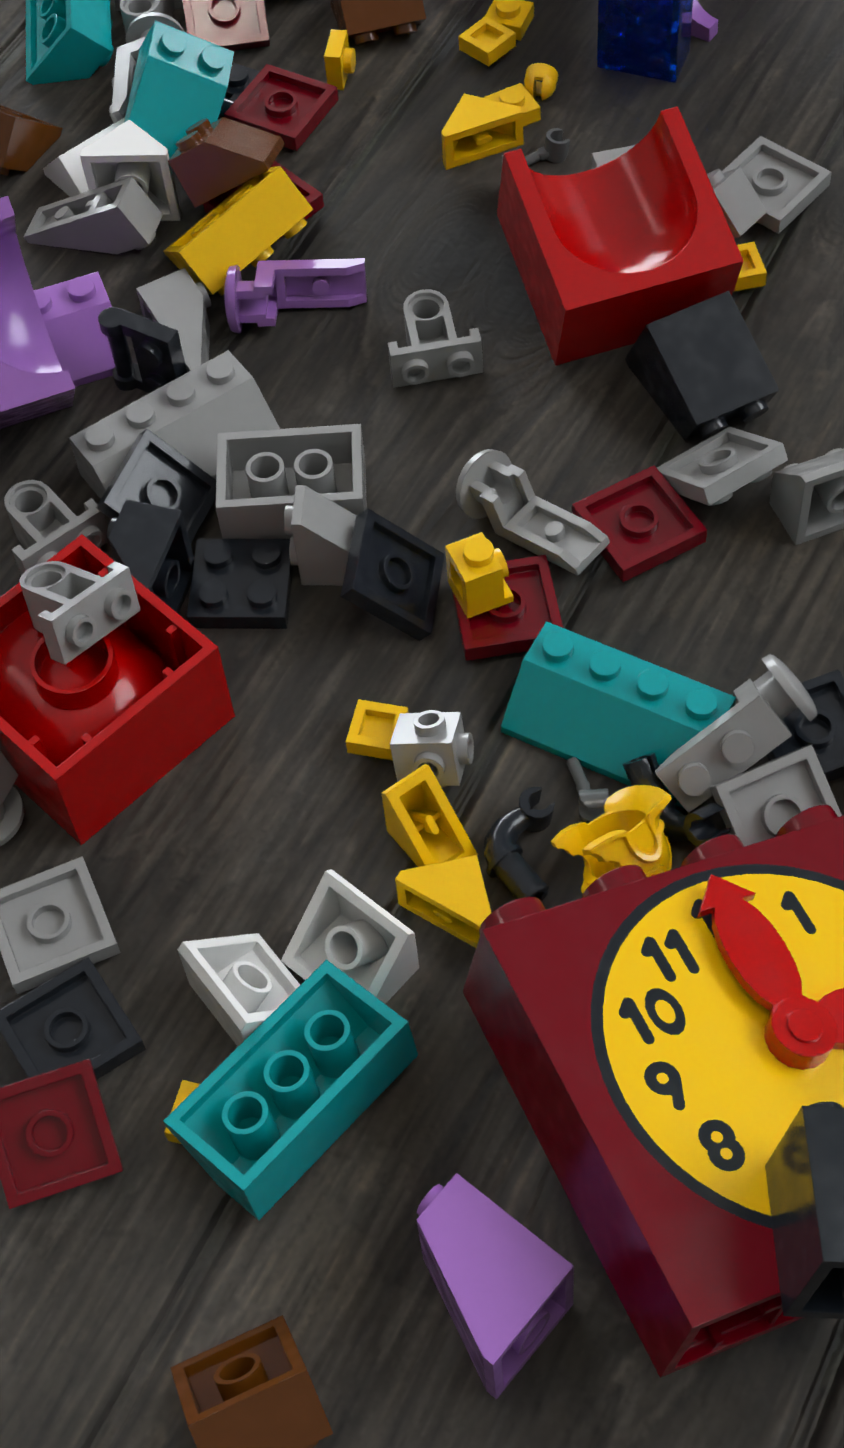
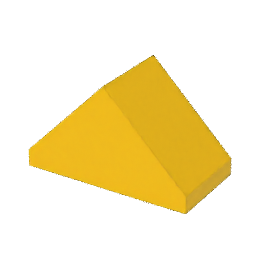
(480, 130)
(424, 820)
(447, 895)

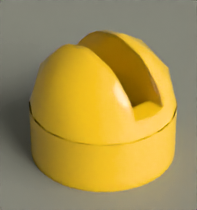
(542, 72)

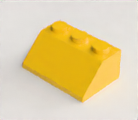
(241, 229)

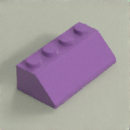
(73, 326)

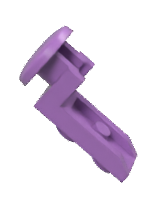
(292, 285)

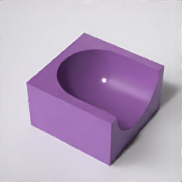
(29, 367)

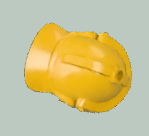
(623, 835)

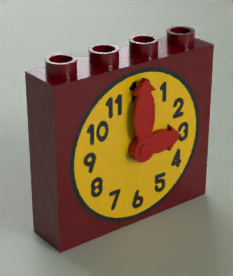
(664, 1058)

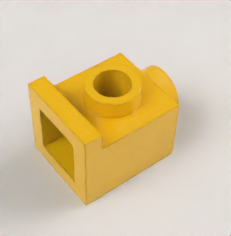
(477, 574)

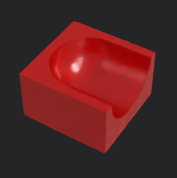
(617, 241)
(114, 715)

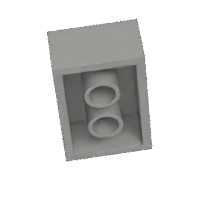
(263, 466)

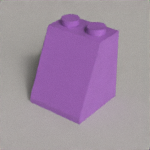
(493, 1277)

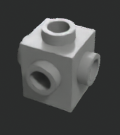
(432, 740)

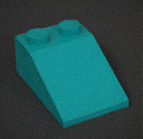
(177, 83)

